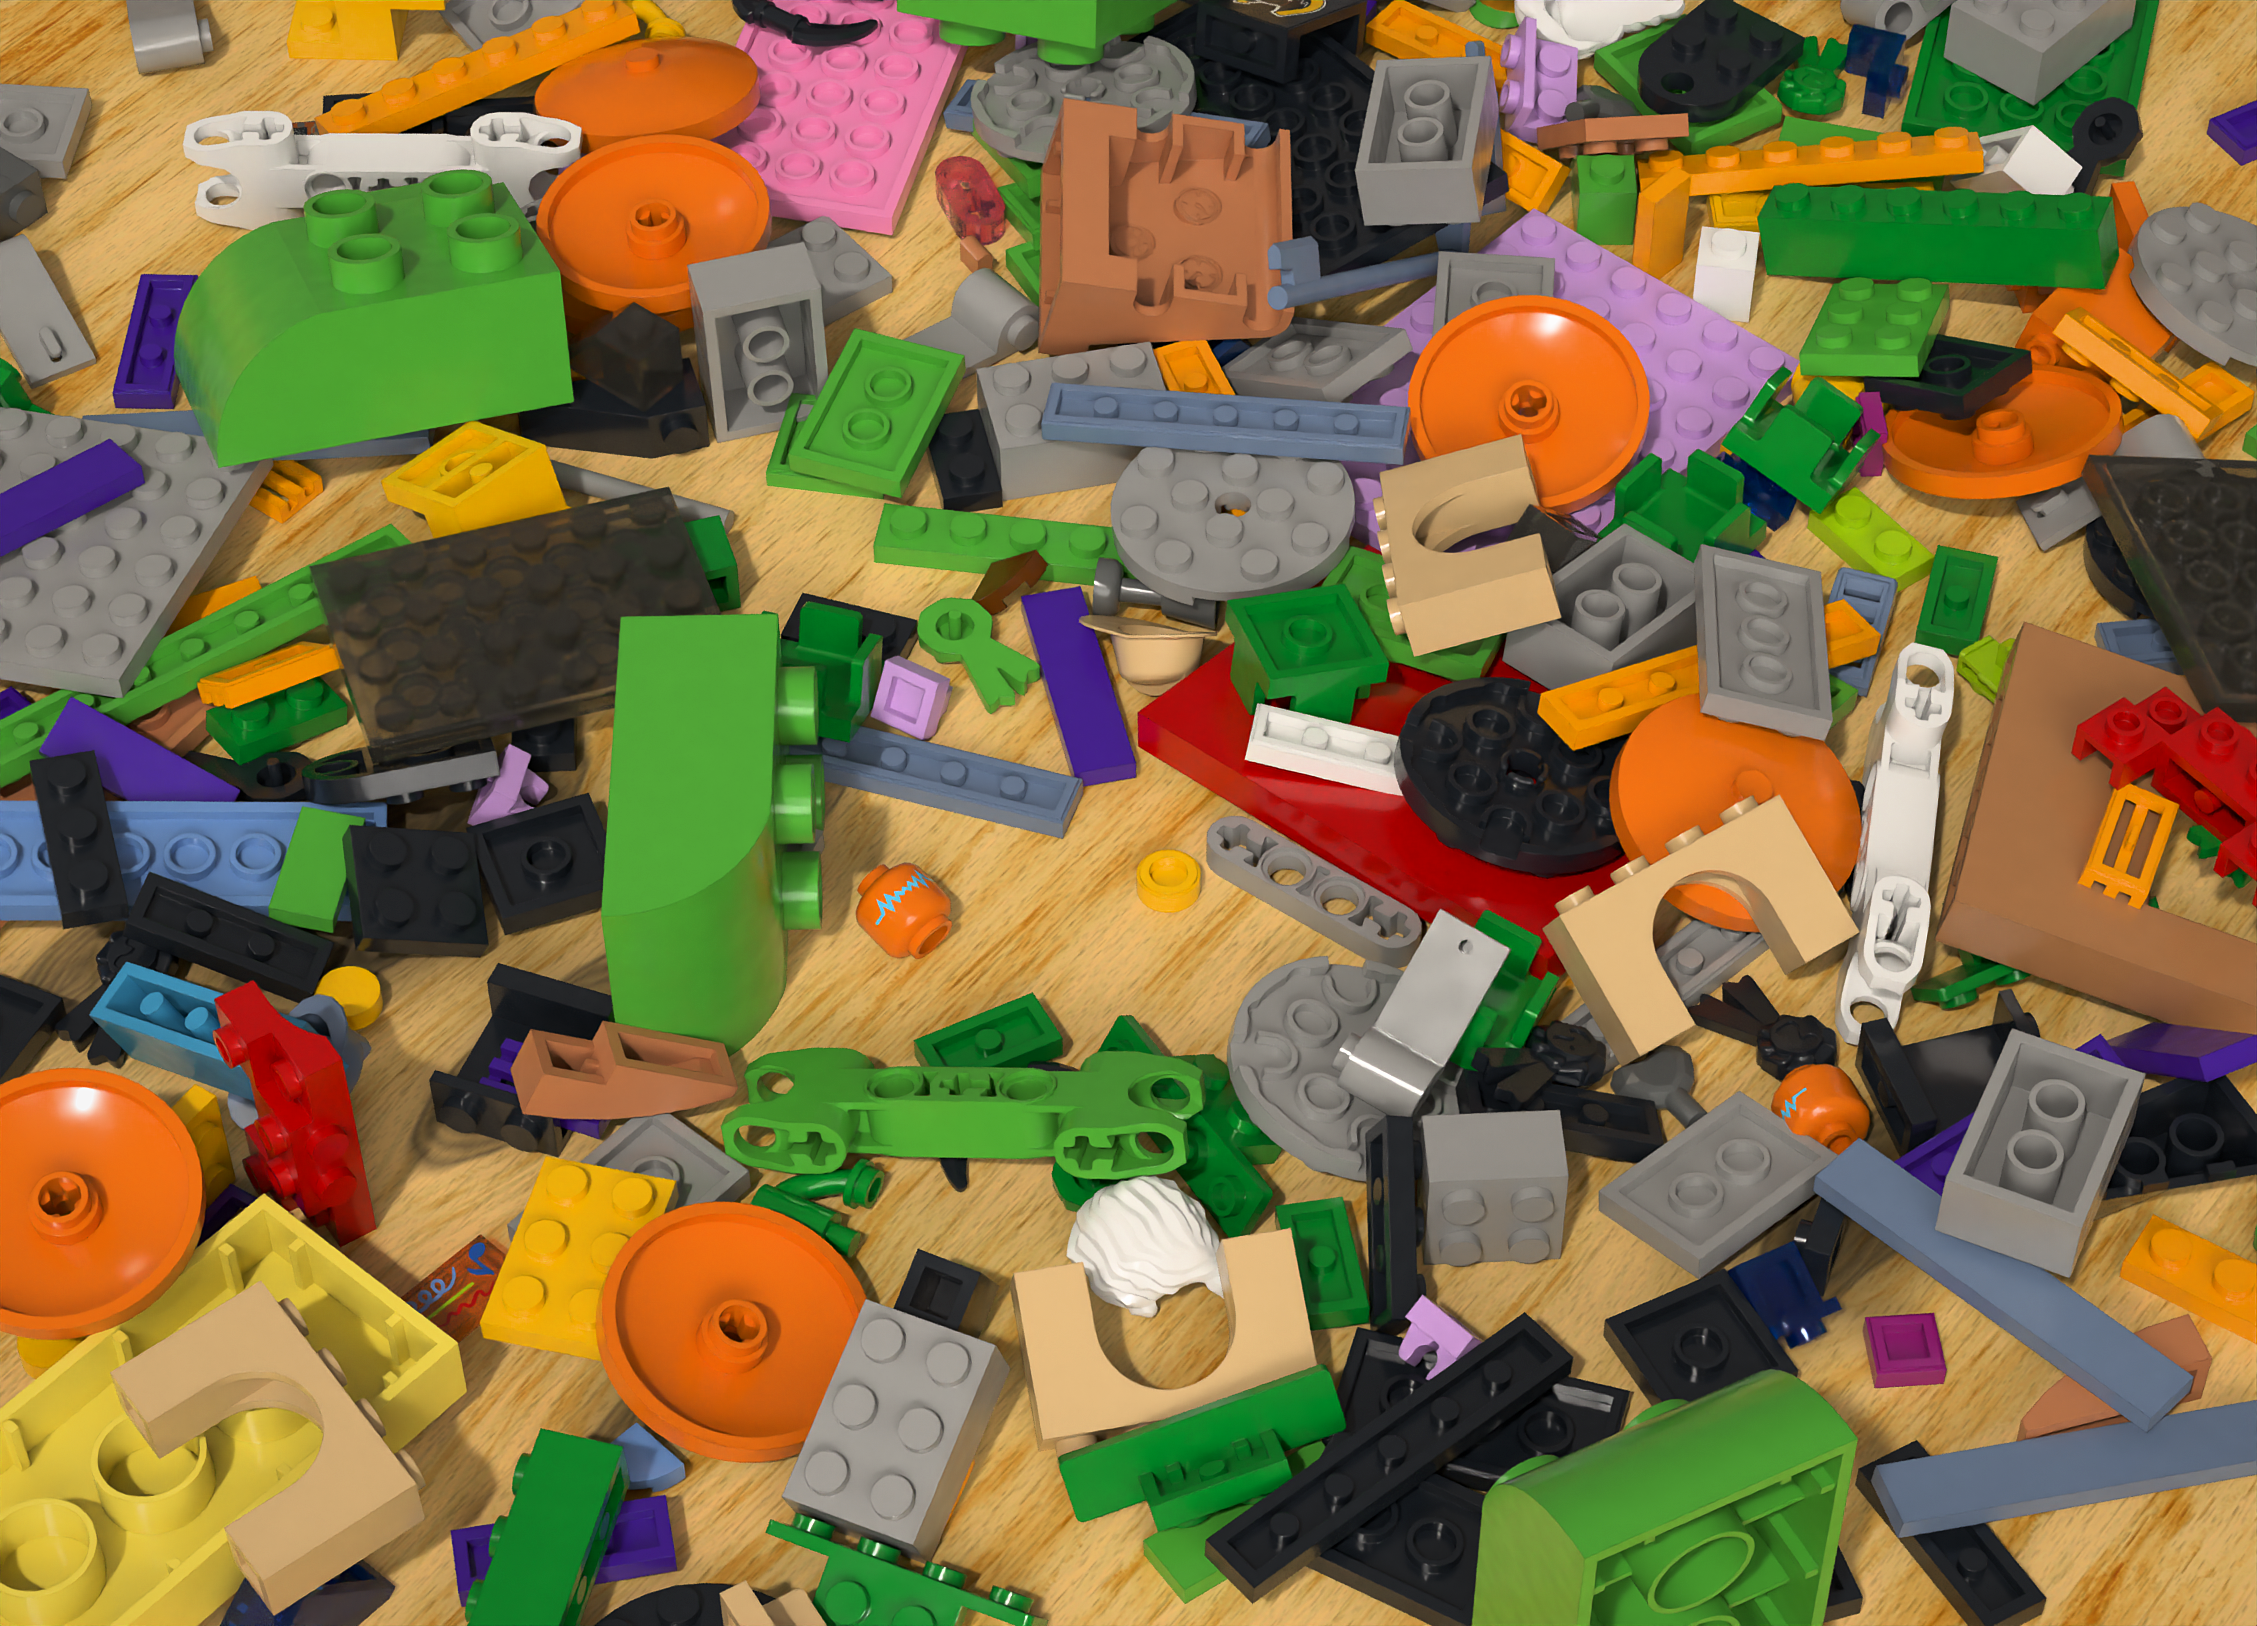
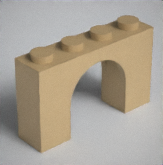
(1467, 594)
(1752, 857)
(258, 1357)
(1085, 1399)

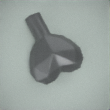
(1599, 102)
(1663, 1078)

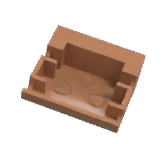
(1158, 230)

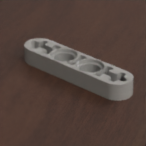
(1320, 883)

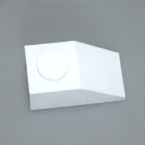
(2021, 162)
(1726, 271)

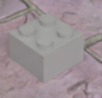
(1492, 1187)

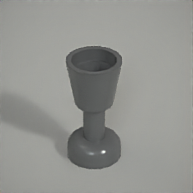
(1113, 588)

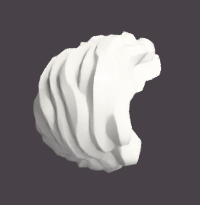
(1594, 22)
(1144, 1243)

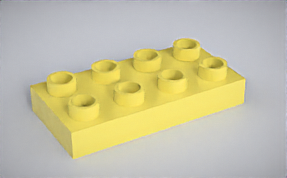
(131, 1539)

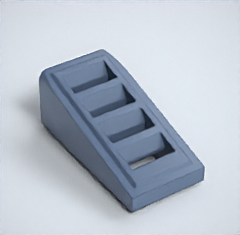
(1874, 600)

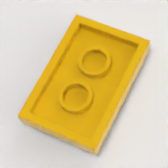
(564, 1252)

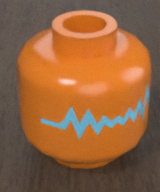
(903, 910)
(1823, 1105)

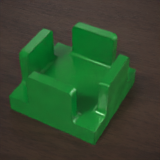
(1802, 442)
(1688, 509)
(1305, 648)
(844, 666)
(1515, 997)

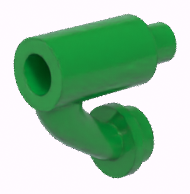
(790, 1197)

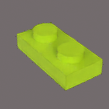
(1871, 539)

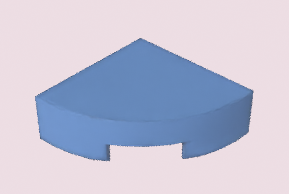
(649, 1461)

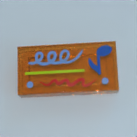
(459, 1289)

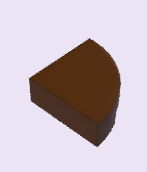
(1005, 577)

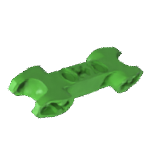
(1078, 1117)

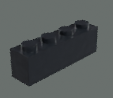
(2183, 1138)

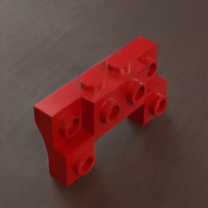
(2197, 762)
(305, 1130)

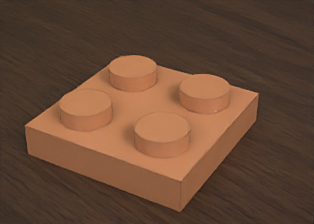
(1613, 135)

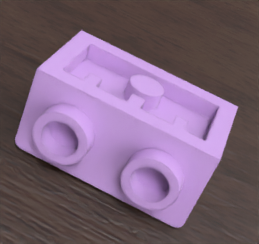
(1537, 83)

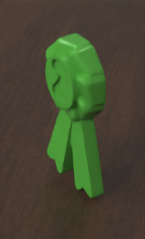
(962, 632)

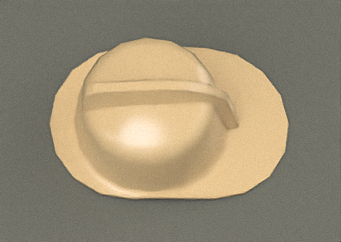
(1150, 653)

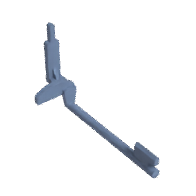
(1300, 257)

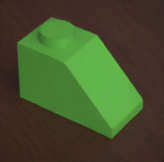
(1604, 197)

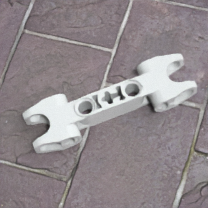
(280, 170)
(1896, 841)

